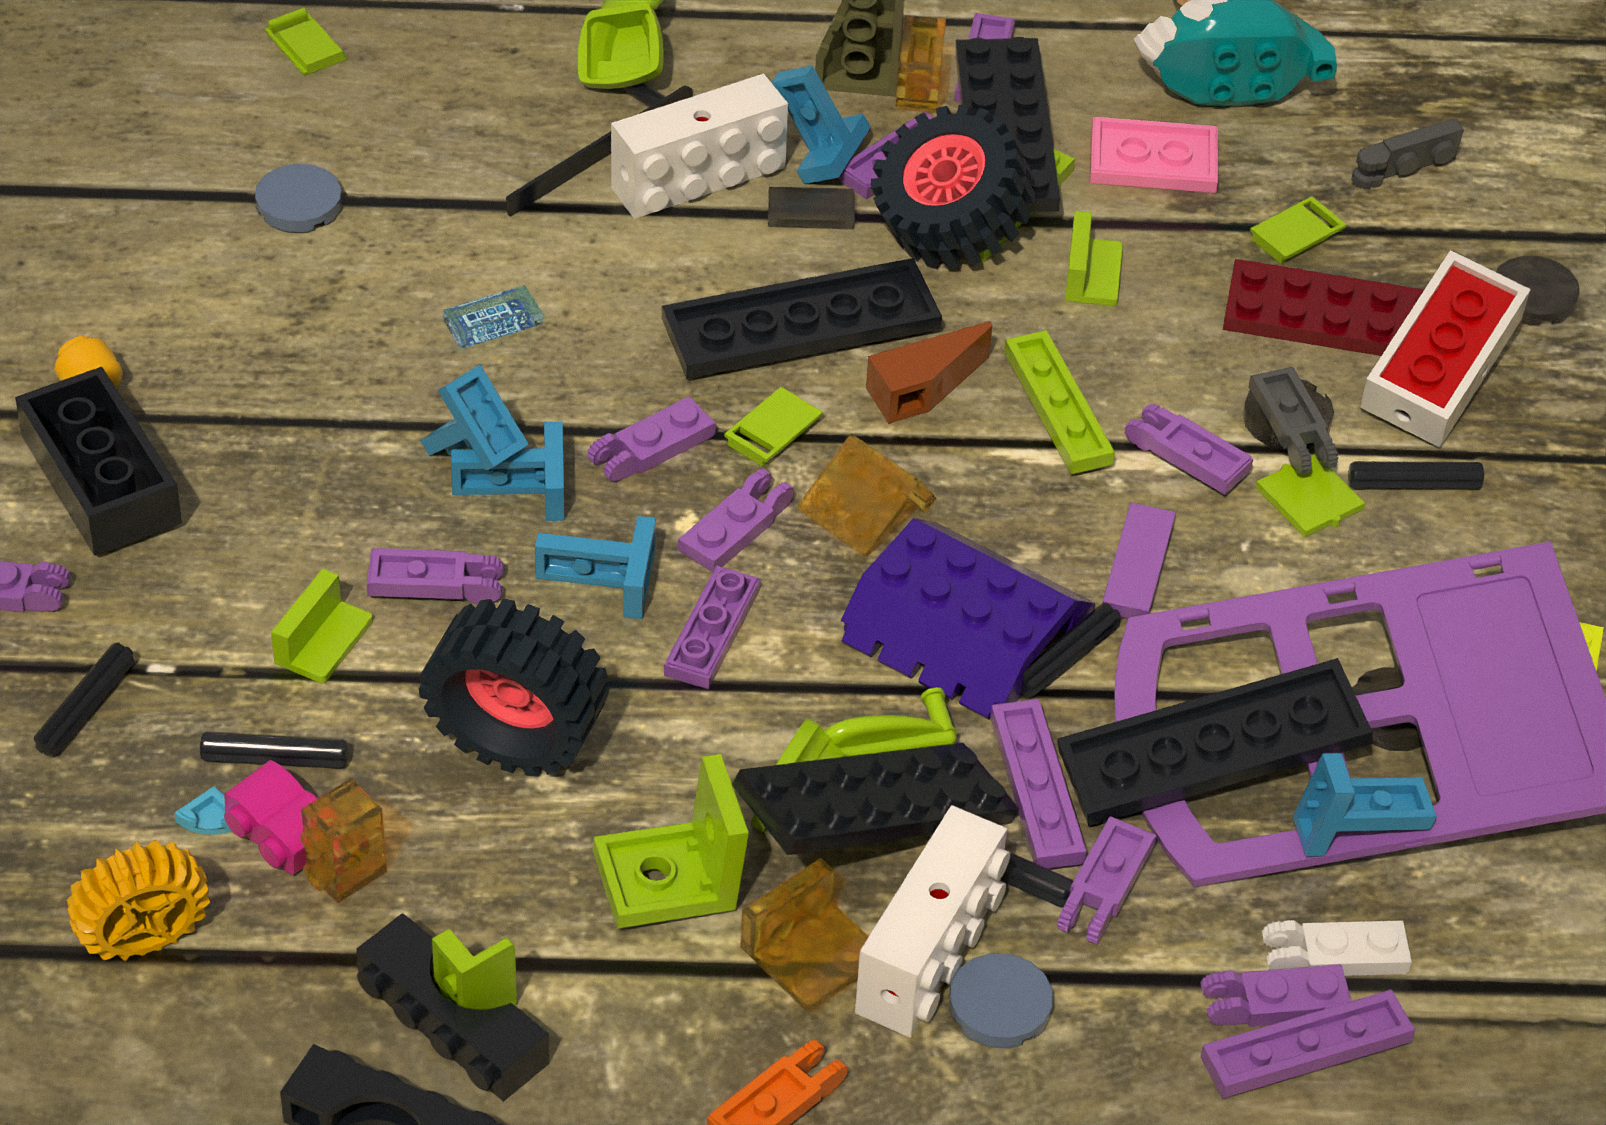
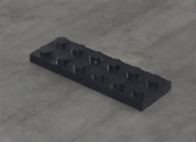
(1009, 83)
(800, 317)
(1214, 741)
(870, 796)

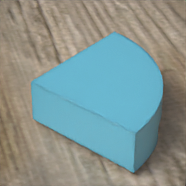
(204, 812)

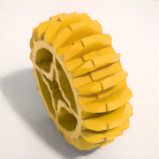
(138, 900)

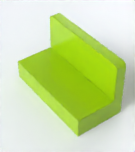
(1092, 265)
(318, 630)
(476, 980)

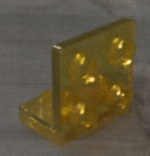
(862, 495)
(803, 937)

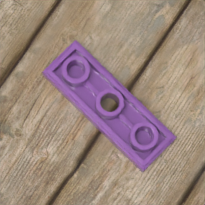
(712, 627)

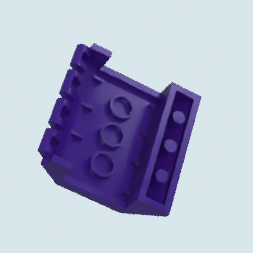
(957, 613)

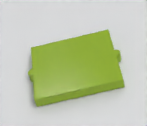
(1310, 499)

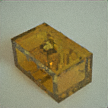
(920, 62)
(343, 841)

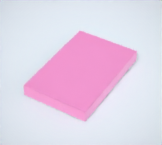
(1154, 154)

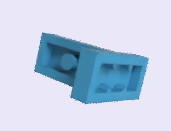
(827, 134)
(478, 421)
(522, 473)
(602, 562)
(1357, 804)

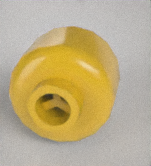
(86, 354)

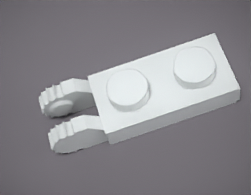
(1358, 946)

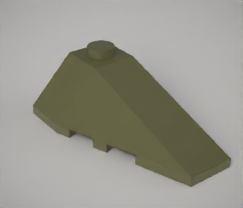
(862, 48)

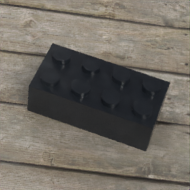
(98, 460)

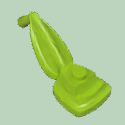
(620, 44)
(870, 735)

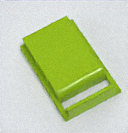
(305, 43)
(1296, 230)
(772, 425)

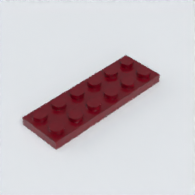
(1316, 307)

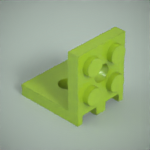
(698, 857)

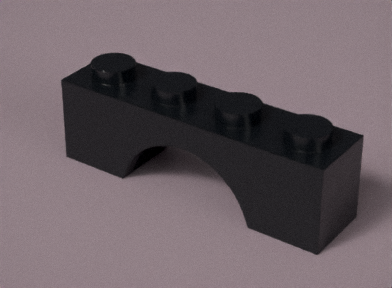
(494, 1045)
(339, 1091)

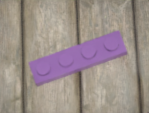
(1038, 784)
(1307, 1043)

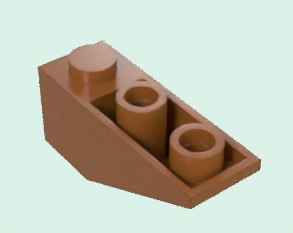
(923, 373)

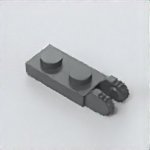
(1407, 153)
(1294, 417)

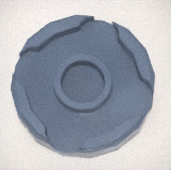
(298, 197)
(1000, 1000)

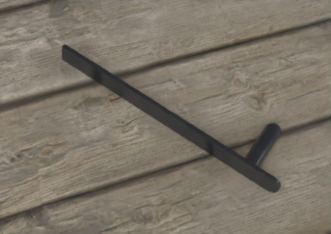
(587, 156)

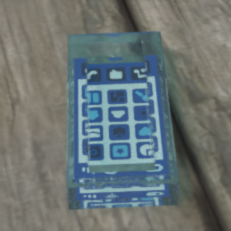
(492, 317)

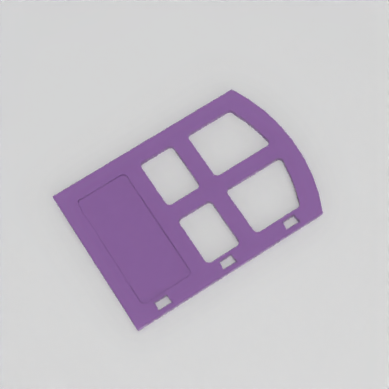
(1487, 677)

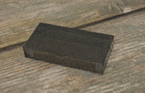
(811, 207)

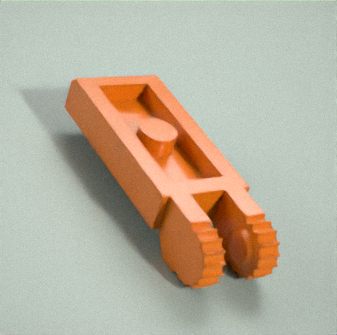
(782, 1090)

